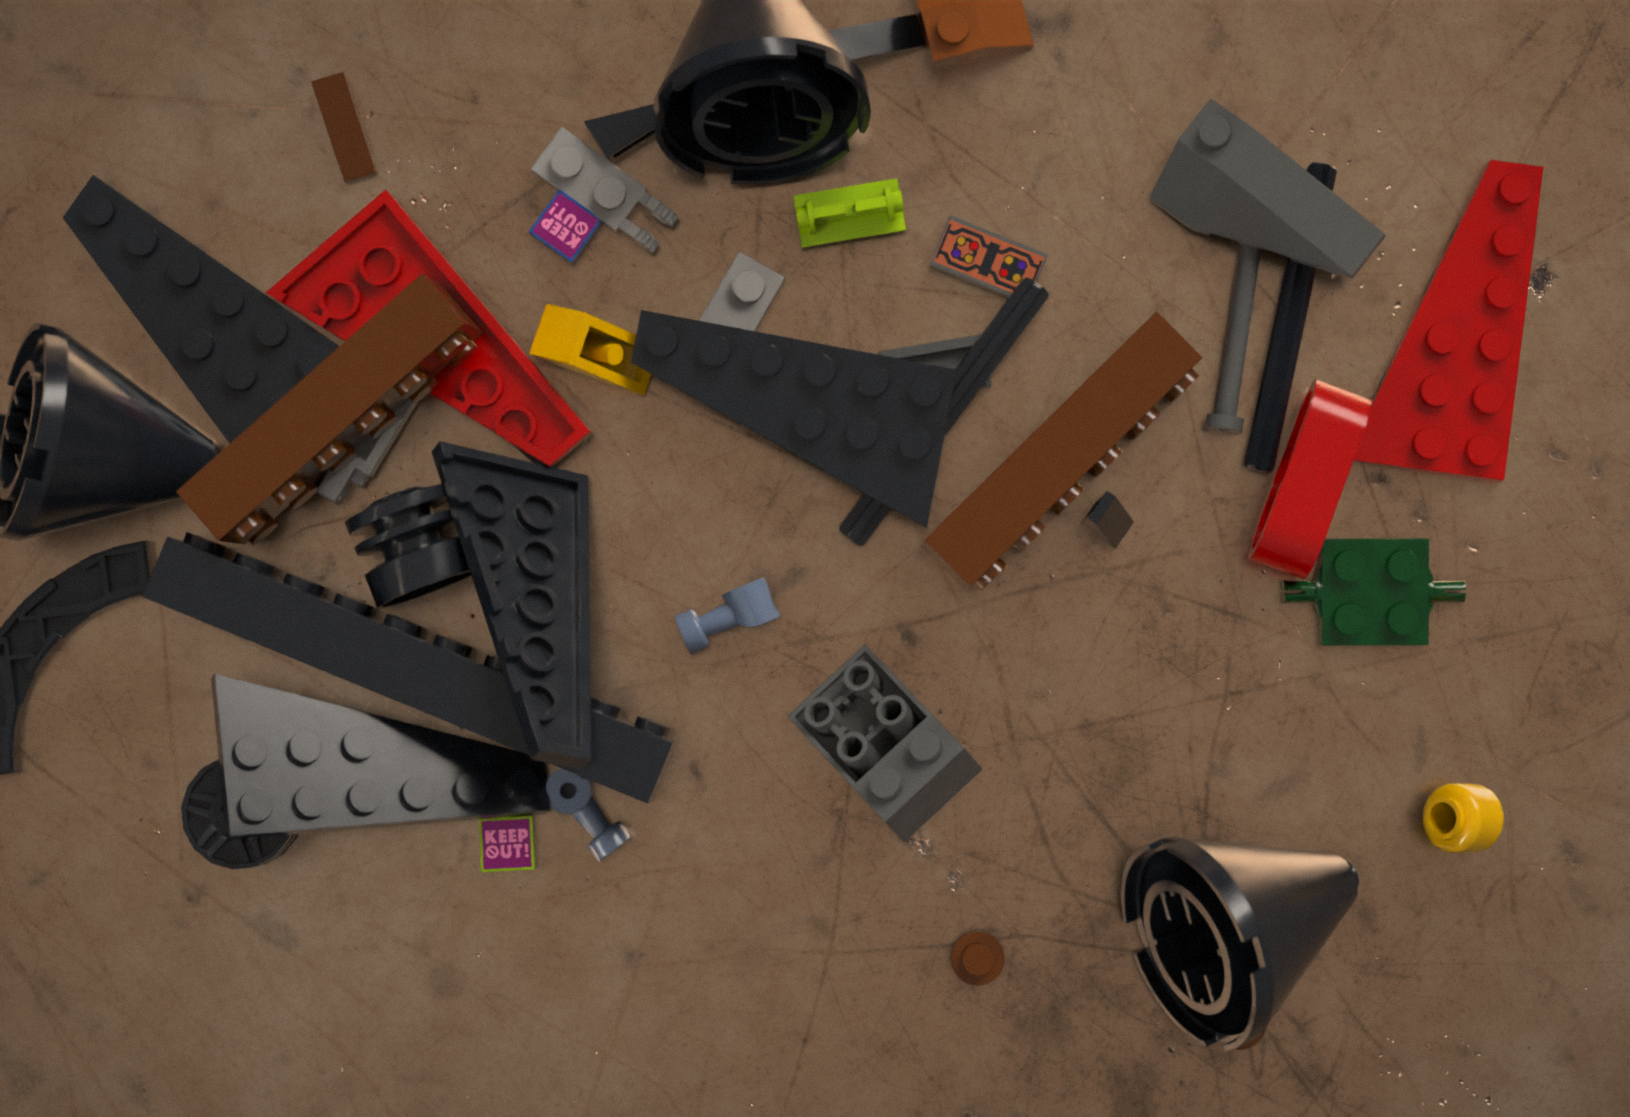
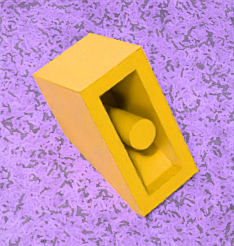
(589, 348)

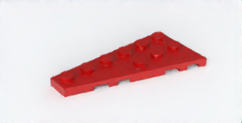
(376, 260)
(1458, 362)

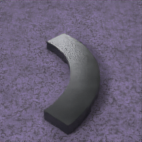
(51, 616)

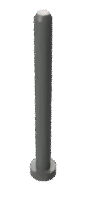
(1225, 417)

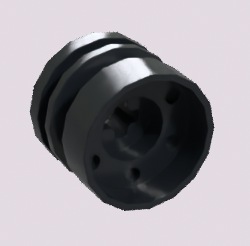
(411, 543)
(206, 831)

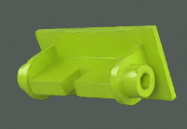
(849, 212)

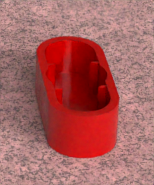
(1310, 479)

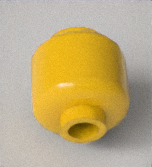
(1463, 818)

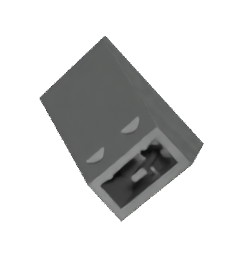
(885, 743)

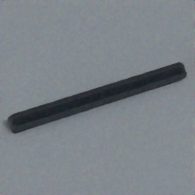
(1283, 352)
(970, 378)

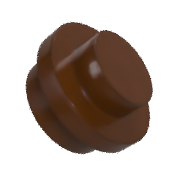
(977, 958)

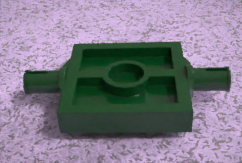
(1374, 591)

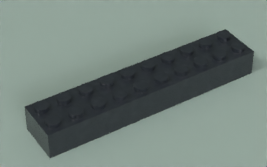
(387, 657)

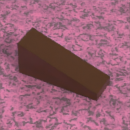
(344, 127)

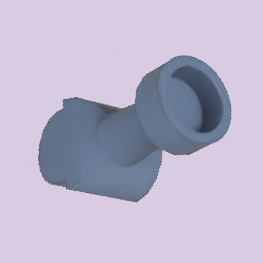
(743, 606)
(573, 796)

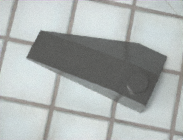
(1248, 190)

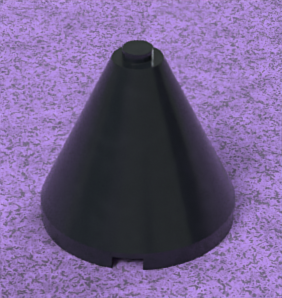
(759, 93)
(85, 441)
(1230, 928)

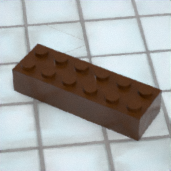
(331, 413)
(1056, 455)

